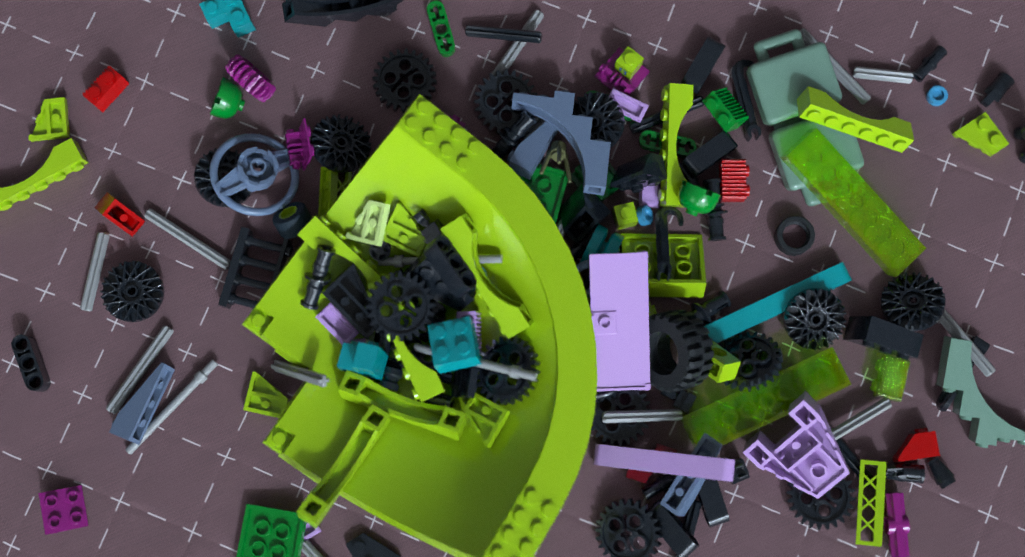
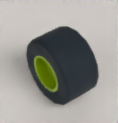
(291, 219)

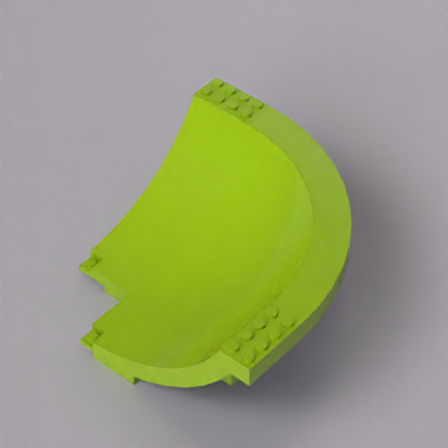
(420, 481)

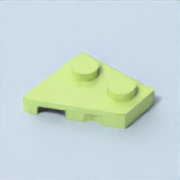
(371, 224)

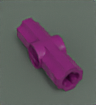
(896, 525)

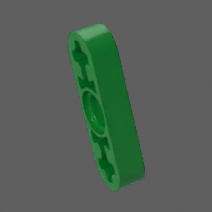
(432, 17)
(653, 136)

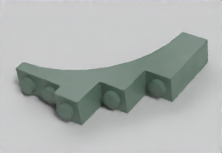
(957, 375)

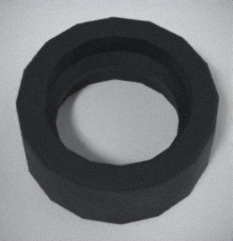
(805, 224)

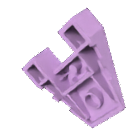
(806, 454)

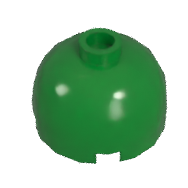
(227, 100)
(697, 198)

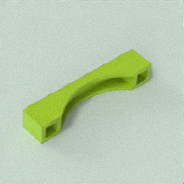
(676, 102)
(823, 110)
(63, 160)
(318, 232)
(509, 313)
(425, 380)
(428, 416)
(333, 483)

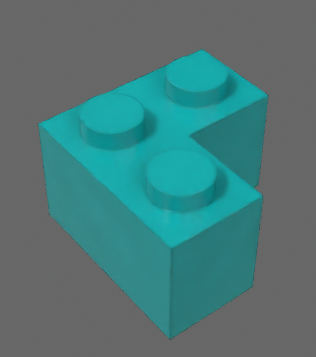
(223, 11)
(363, 359)

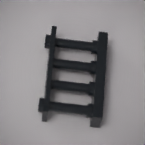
(241, 258)

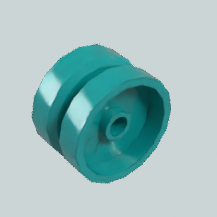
(598, 245)

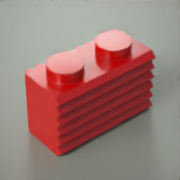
(106, 89)
(733, 180)

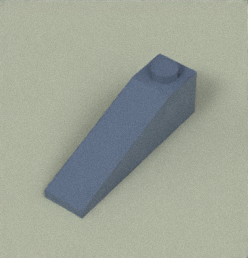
(531, 150)
(138, 411)
(686, 488)

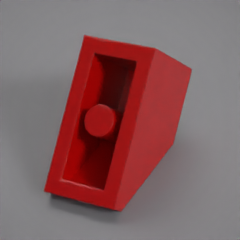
(119, 214)
(918, 446)

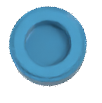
(936, 95)
(644, 215)

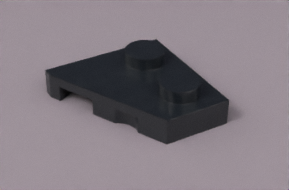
(368, 547)

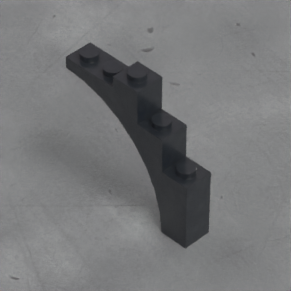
(327, 11)

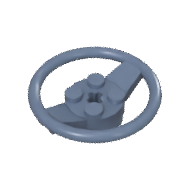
(245, 177)

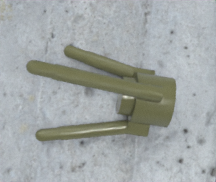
(557, 153)

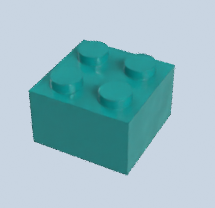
(454, 344)

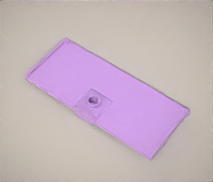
(620, 320)

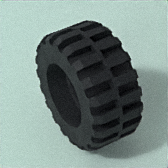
(692, 346)

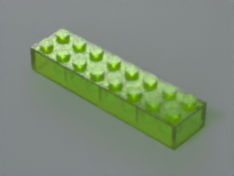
(853, 202)
(750, 410)

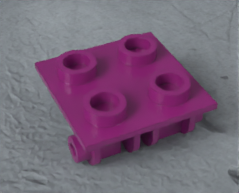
(613, 79)
(299, 146)
(63, 509)

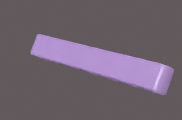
(664, 462)

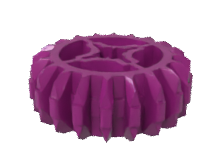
(250, 78)

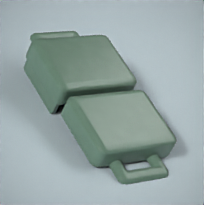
(779, 83)

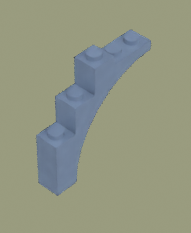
(576, 129)

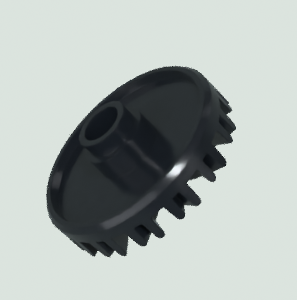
(606, 112)
(340, 144)
(203, 182)
(120, 284)
(913, 301)
(827, 319)

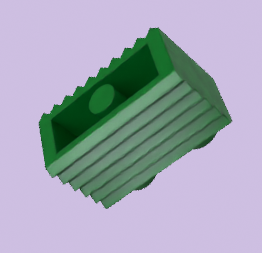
(725, 109)

